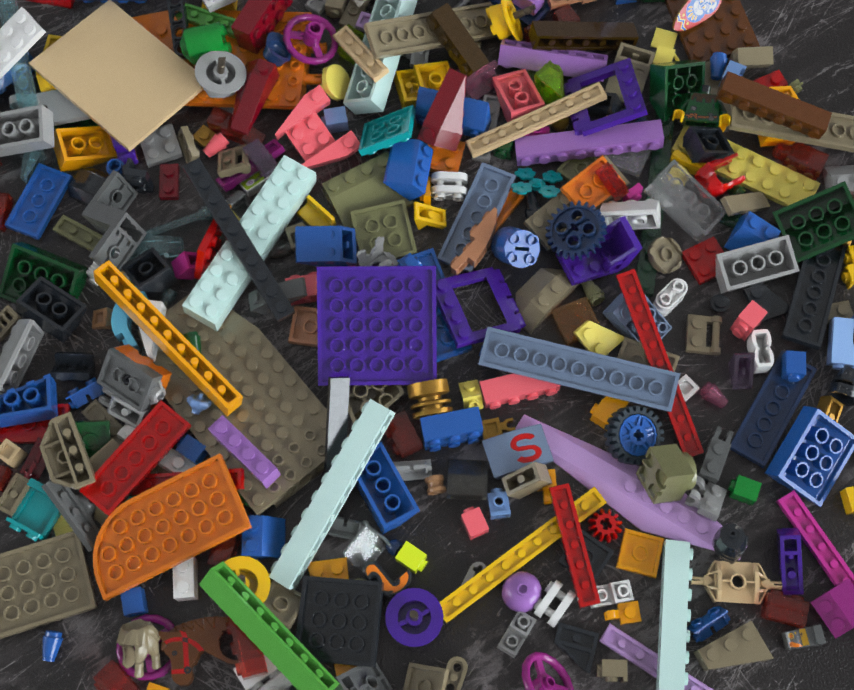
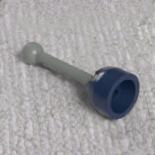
(393, 546)

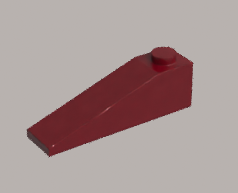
(253, 94)
(445, 117)

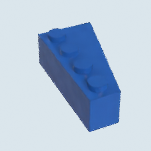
(29, 403)

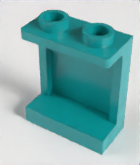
(35, 513)

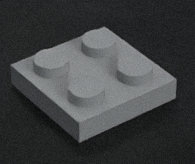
(161, 146)

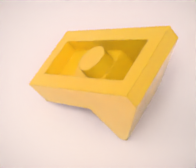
(429, 215)

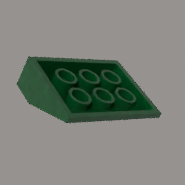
(818, 221)
(29, 262)

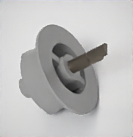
(220, 73)

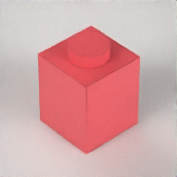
(474, 522)

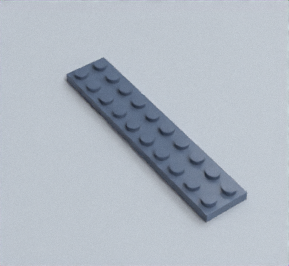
(579, 369)

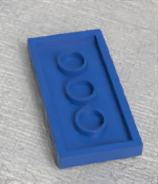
(38, 201)

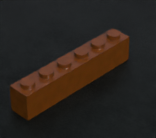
(773, 105)

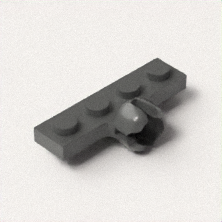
(76, 511)

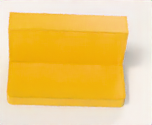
(315, 215)

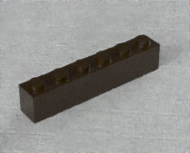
(581, 35)

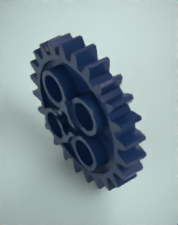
(586, 241)

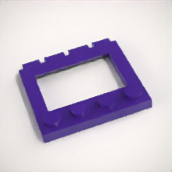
(630, 91)
(454, 315)

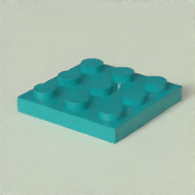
(387, 130)

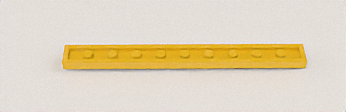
(515, 558)

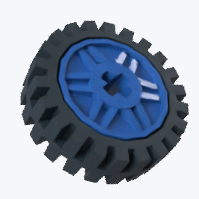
(630, 422)

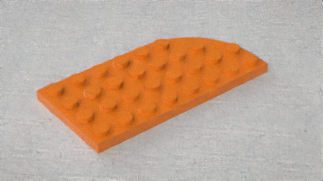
(167, 526)

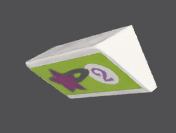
(253, 183)

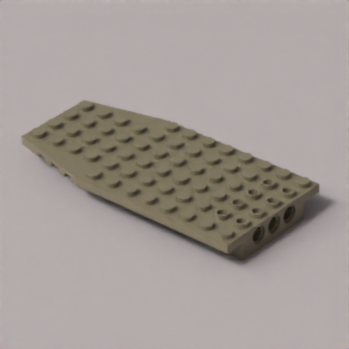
(275, 411)

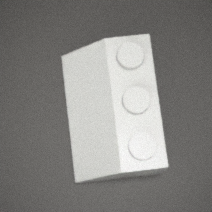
(638, 213)

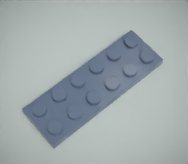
(487, 191)

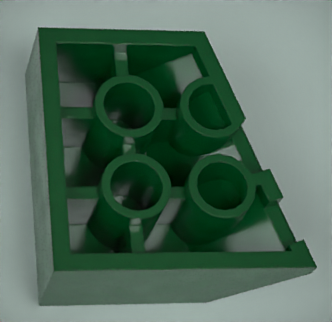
(673, 84)

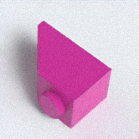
(185, 265)

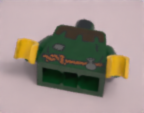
(702, 110)

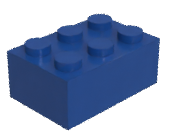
(451, 429)

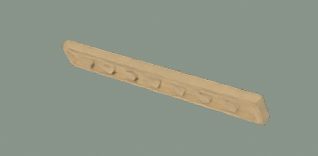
(536, 119)

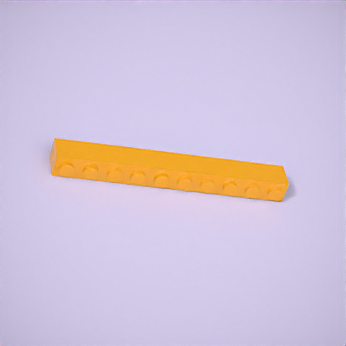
(168, 338)

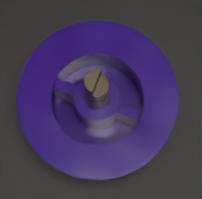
(414, 617)

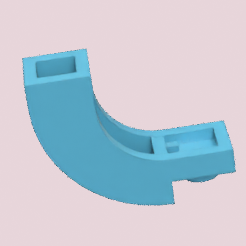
(121, 326)

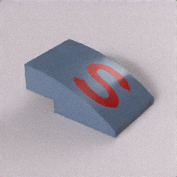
(517, 449)

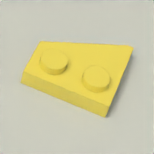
(597, 338)

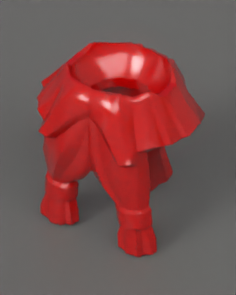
(708, 179)

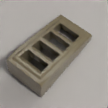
(4, 314)

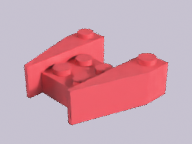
(312, 137)

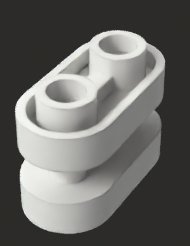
(449, 186)
(670, 296)
(542, 606)

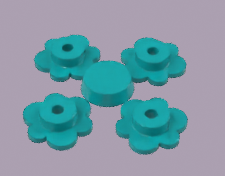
(537, 184)

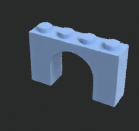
(840, 343)

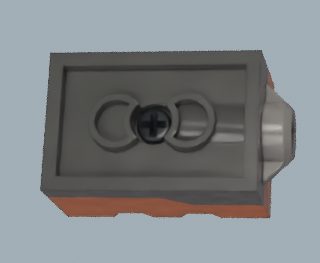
(134, 377)

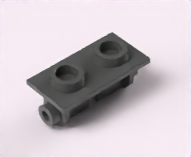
(345, 531)

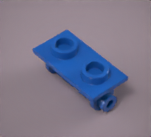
(79, 398)
(715, 617)

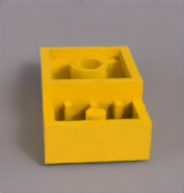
(424, 75)

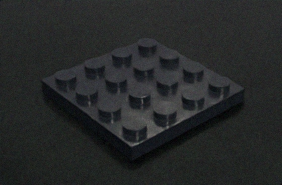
(340, 620)

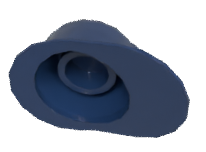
(275, 49)

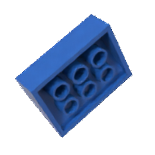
(812, 455)

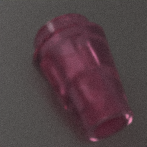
(712, 394)

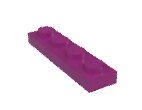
(230, 183)

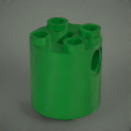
(204, 39)

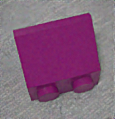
(837, 608)

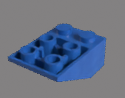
(325, 246)

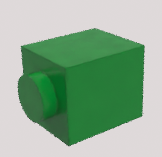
(744, 489)

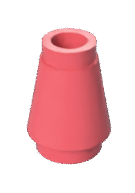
(215, 145)

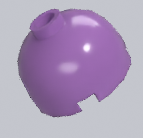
(521, 591)

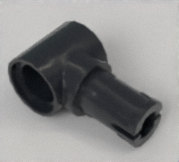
(533, 204)

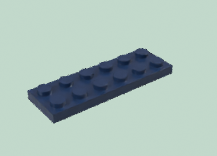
(769, 414)

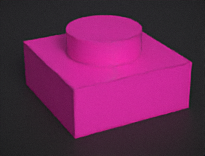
(635, 193)

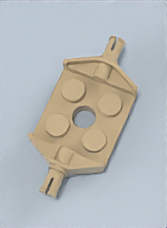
(721, 588)

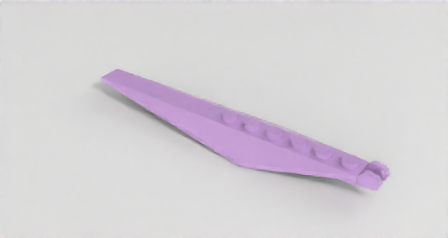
(624, 491)

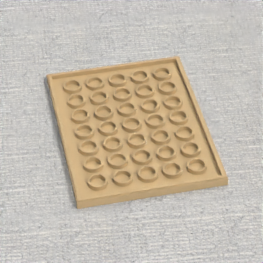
(118, 74)

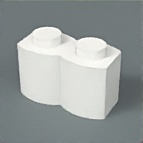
(760, 343)

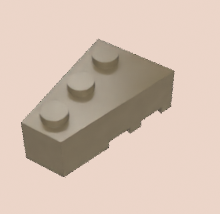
(735, 648)

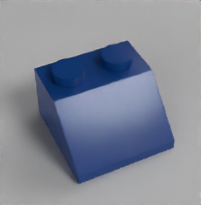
(749, 231)
(264, 538)

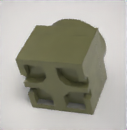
(667, 473)

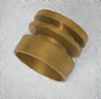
(429, 397)

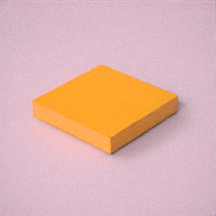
(640, 553)

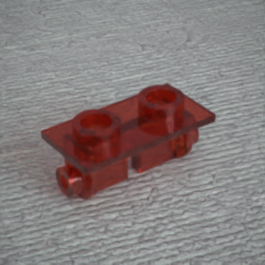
(611, 181)

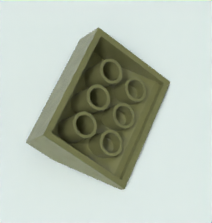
(360, 189)

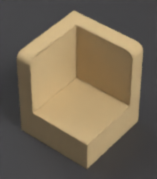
(12, 454)

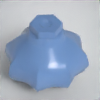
(198, 403)

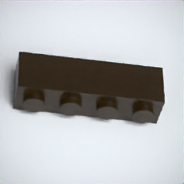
(456, 40)

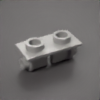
(414, 469)

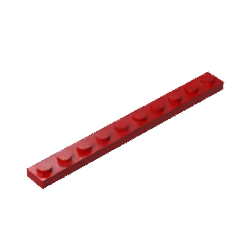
(658, 358)

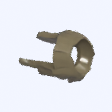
(145, 639)

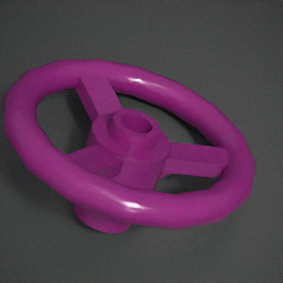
(310, 37)
(151, 674)
(543, 680)

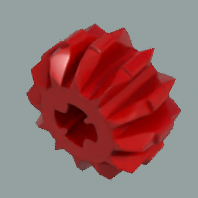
(612, 525)

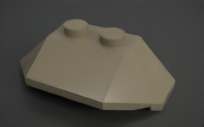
(541, 295)
(66, 454)

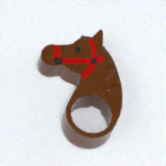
(189, 641)

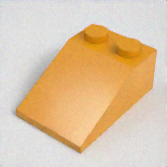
(82, 147)

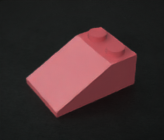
(517, 94)

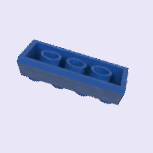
(476, 112)
(385, 491)

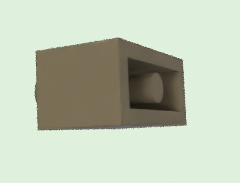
(526, 480)

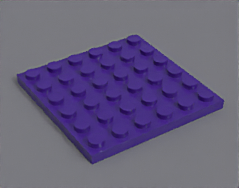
(377, 324)

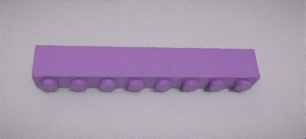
(567, 145)

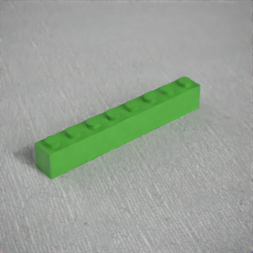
(266, 630)

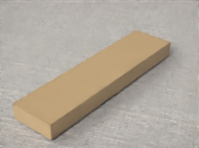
(360, 53)

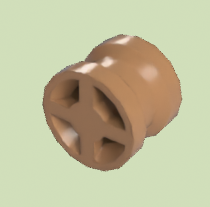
(435, 484)

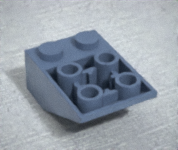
(620, 318)

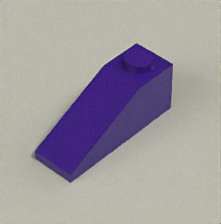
(790, 560)

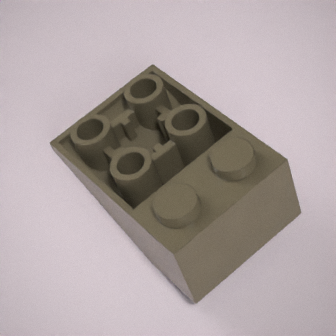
(641, 63)

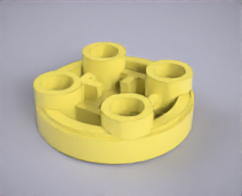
(335, 81)

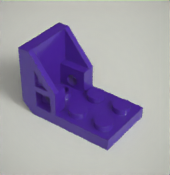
(614, 255)

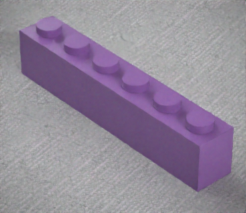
(572, 62)

